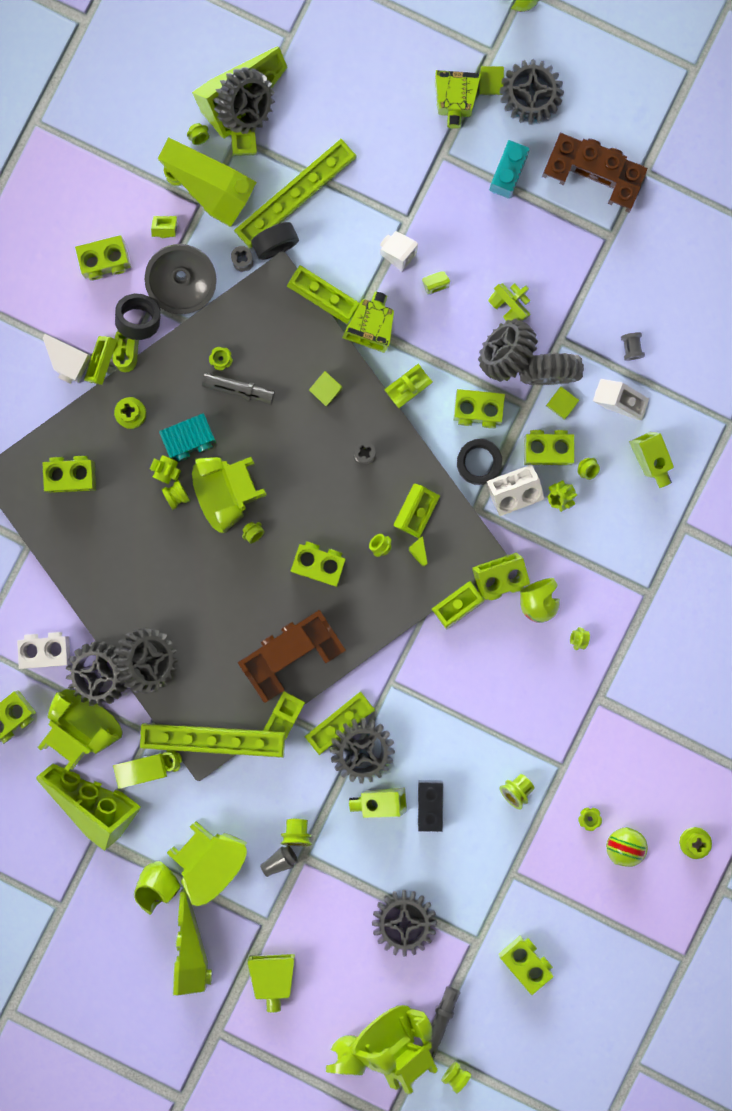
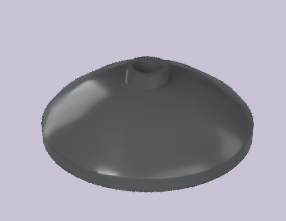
(178, 293)

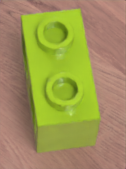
(102, 250)
(478, 400)
(549, 455)
(69, 481)
(500, 569)
(316, 570)
(9, 721)
(522, 967)

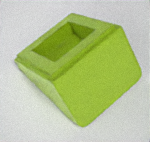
(491, 80)
(436, 282)
(325, 388)
(418, 551)

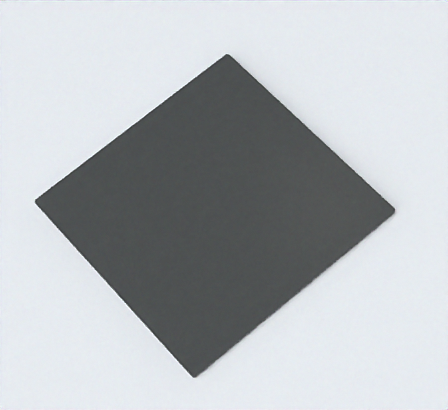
(140, 564)

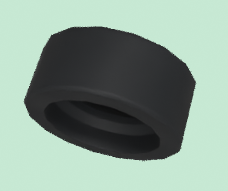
(275, 240)
(137, 302)
(493, 450)

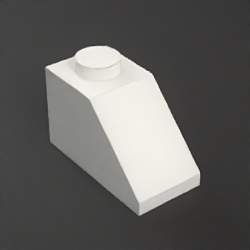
(398, 250)
(66, 360)
(621, 399)

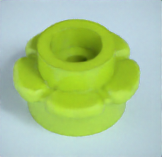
(198, 133)
(214, 358)
(588, 468)
(252, 532)
(380, 545)
(580, 638)
(177, 759)
(596, 819)

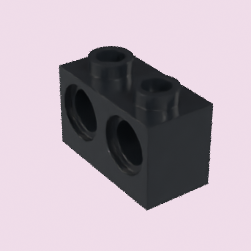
(430, 806)

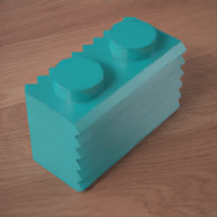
(509, 169)
(188, 437)

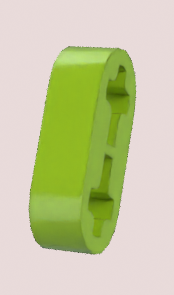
(121, 348)

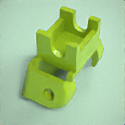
(224, 490)
(79, 728)
(208, 863)
(389, 1047)

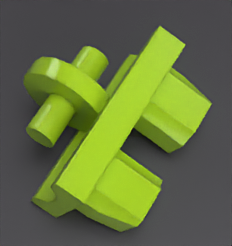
(503, 294)
(408, 386)

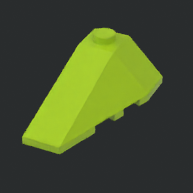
(268, 63)
(213, 184)
(93, 809)
(191, 965)

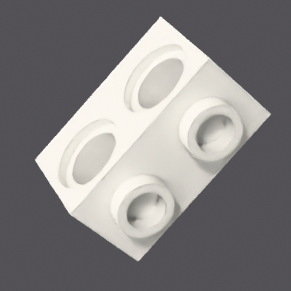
(515, 490)
(44, 656)

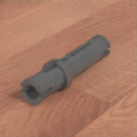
(238, 388)
(443, 1014)

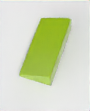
(416, 510)
(458, 605)

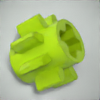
(165, 469)
(561, 495)

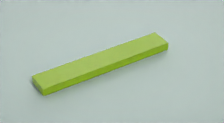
(297, 191)
(212, 740)

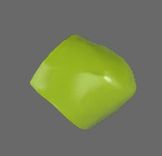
(155, 886)

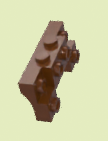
(597, 164)
(285, 649)

